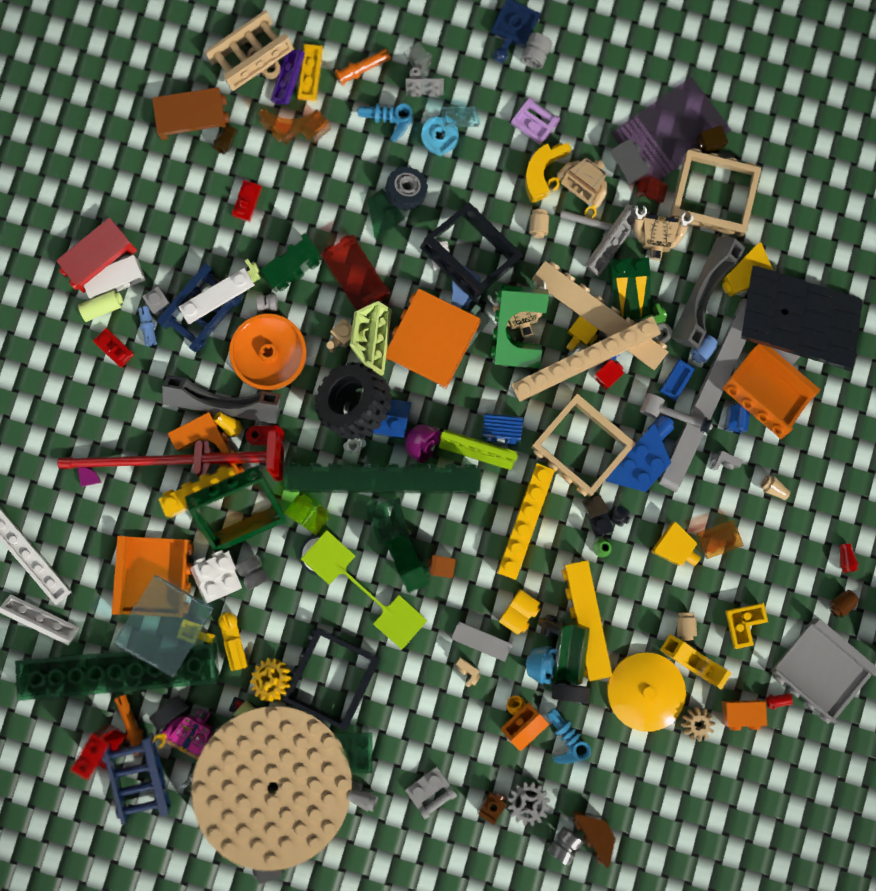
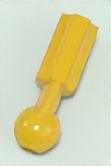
(232, 641)

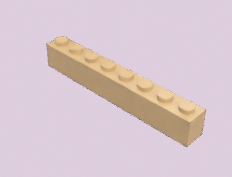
(595, 311)
(586, 358)

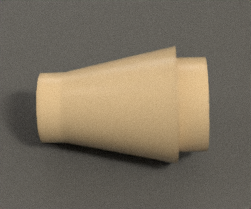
(774, 487)

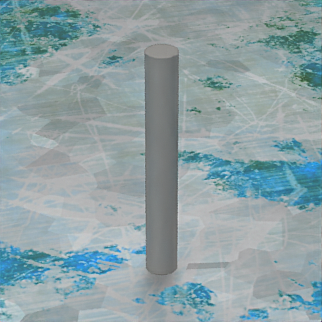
(585, 220)

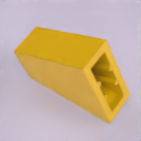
(739, 278)

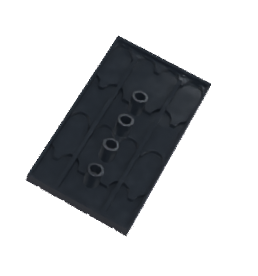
(816, 319)

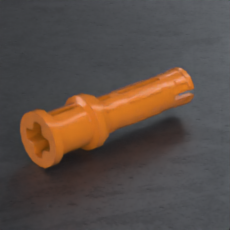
(354, 70)
(134, 734)

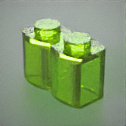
(307, 515)

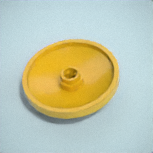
(646, 691)

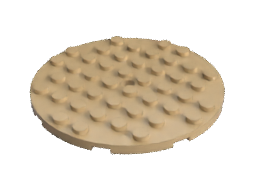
(232, 780)

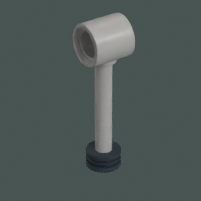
(654, 406)

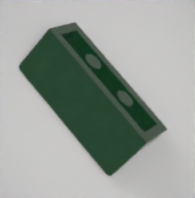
(571, 653)

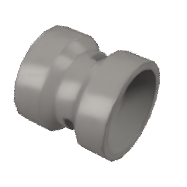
(267, 302)

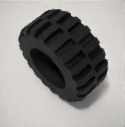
(369, 411)

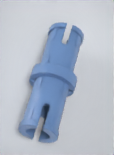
(147, 326)

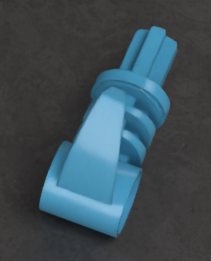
(389, 114)
(572, 739)

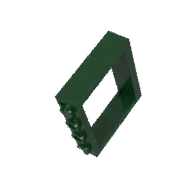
(244, 529)

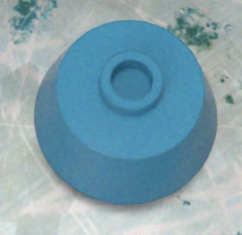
(541, 664)

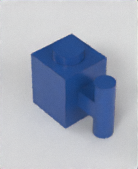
(737, 419)

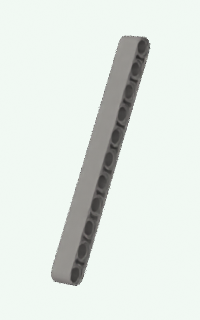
(706, 401)

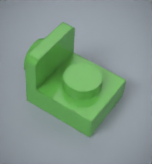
(660, 314)

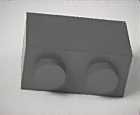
(630, 161)

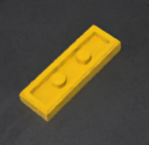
(310, 72)

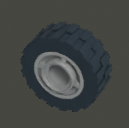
(410, 179)

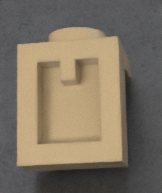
(465, 668)

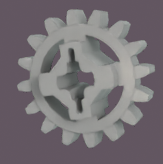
(535, 798)

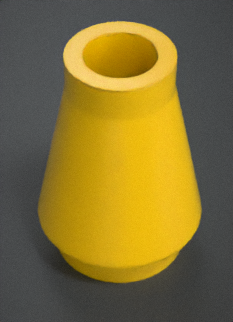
(228, 424)

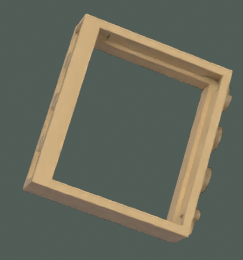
(707, 221)
(603, 423)

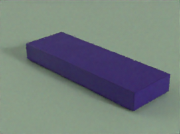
(287, 77)

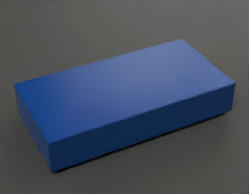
(677, 380)

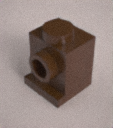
(485, 811)

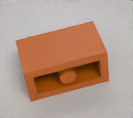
(744, 714)
(524, 726)

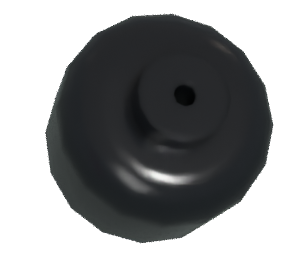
(620, 516)

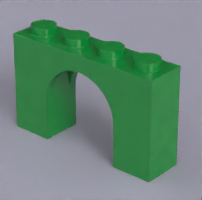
(512, 301)

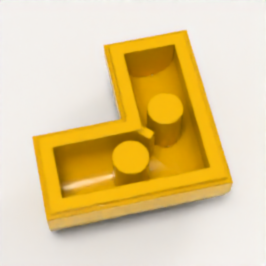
(741, 619)

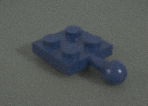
(515, 26)

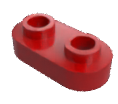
(263, 434)

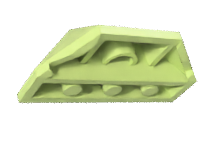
(371, 335)

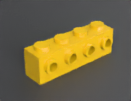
(174, 501)

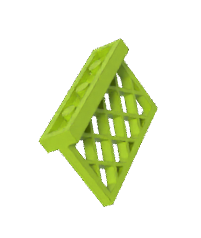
(478, 450)

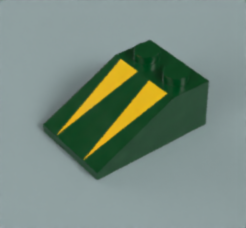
(630, 287)

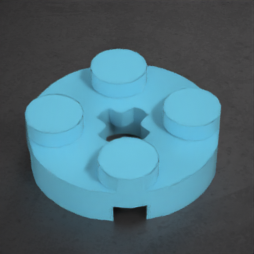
(435, 145)

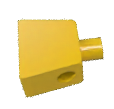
(676, 546)

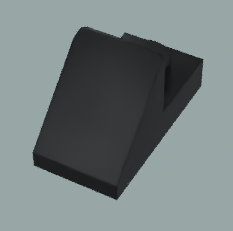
(598, 515)

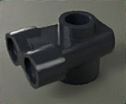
(550, 625)

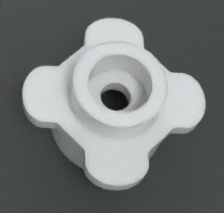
(355, 450)

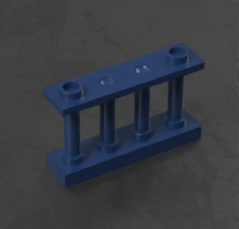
(191, 290)
(156, 784)

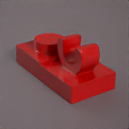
(246, 201)
(113, 347)

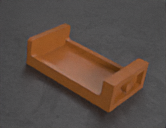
(190, 112)

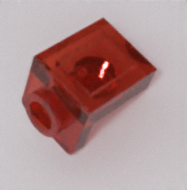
(652, 189)

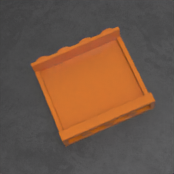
(432, 338)
(771, 389)
(143, 558)

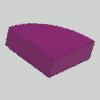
(88, 477)

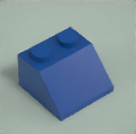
(396, 422)

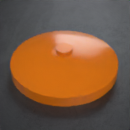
(268, 352)

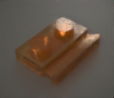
(720, 539)

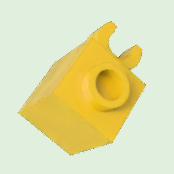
(582, 332)

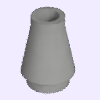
(363, 799)

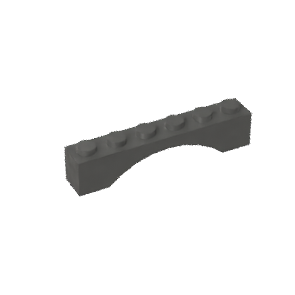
(722, 258)
(184, 394)

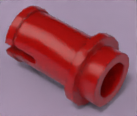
(779, 700)

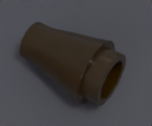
(224, 141)

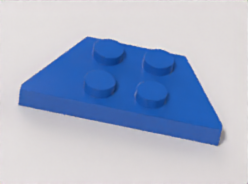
(642, 463)

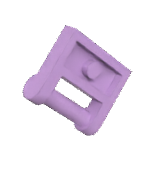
(533, 126)

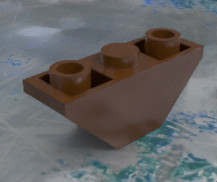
(597, 835)

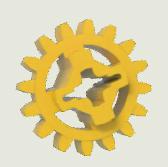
(270, 680)

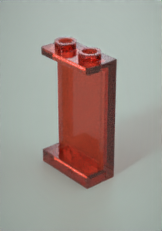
(355, 273)

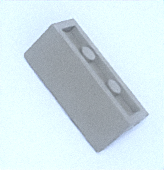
(481, 641)

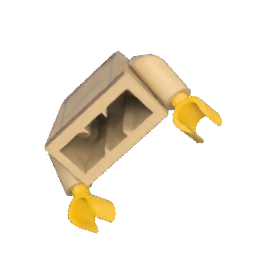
(584, 180)

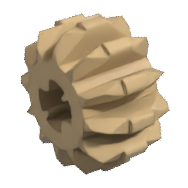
(699, 731)

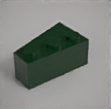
(292, 264)
(408, 564)

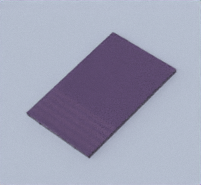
(671, 127)

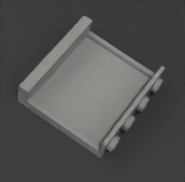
(823, 670)

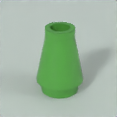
(597, 547)

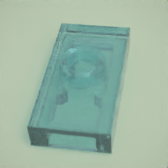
(460, 116)

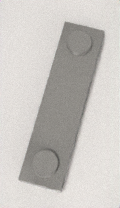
(611, 241)

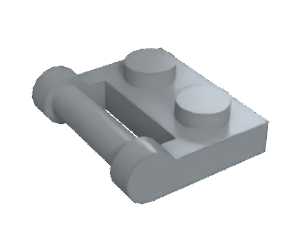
(426, 787)

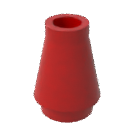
(848, 560)

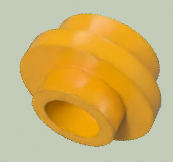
(512, 702)

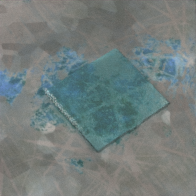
(163, 626)

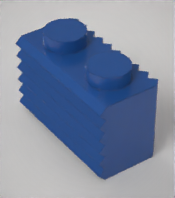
(502, 428)

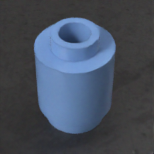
(705, 350)

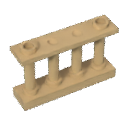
(257, 62)

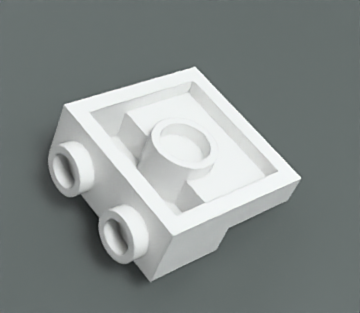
(215, 576)

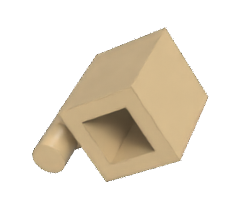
(341, 335)

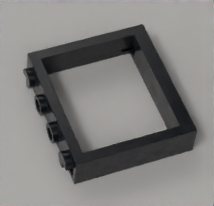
(453, 268)
(298, 671)

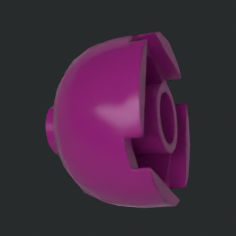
(421, 441)

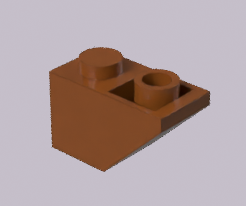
(441, 566)

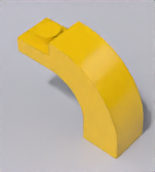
(534, 180)
(695, 661)

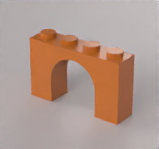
(202, 430)

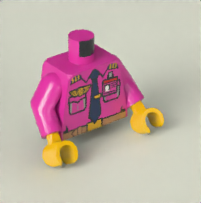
(187, 733)

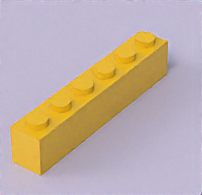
(525, 521)
(586, 613)

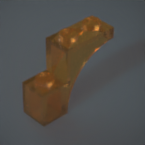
(312, 126)

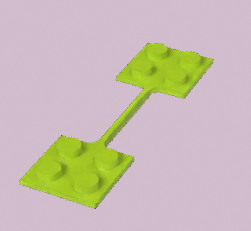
(330, 558)

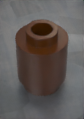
(843, 603)

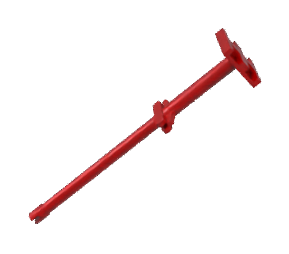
(200, 459)

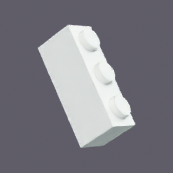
(116, 277)

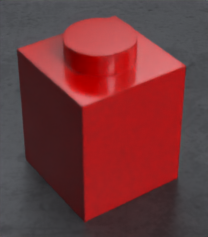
(609, 374)

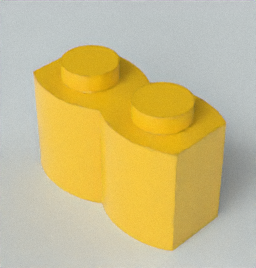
(519, 612)

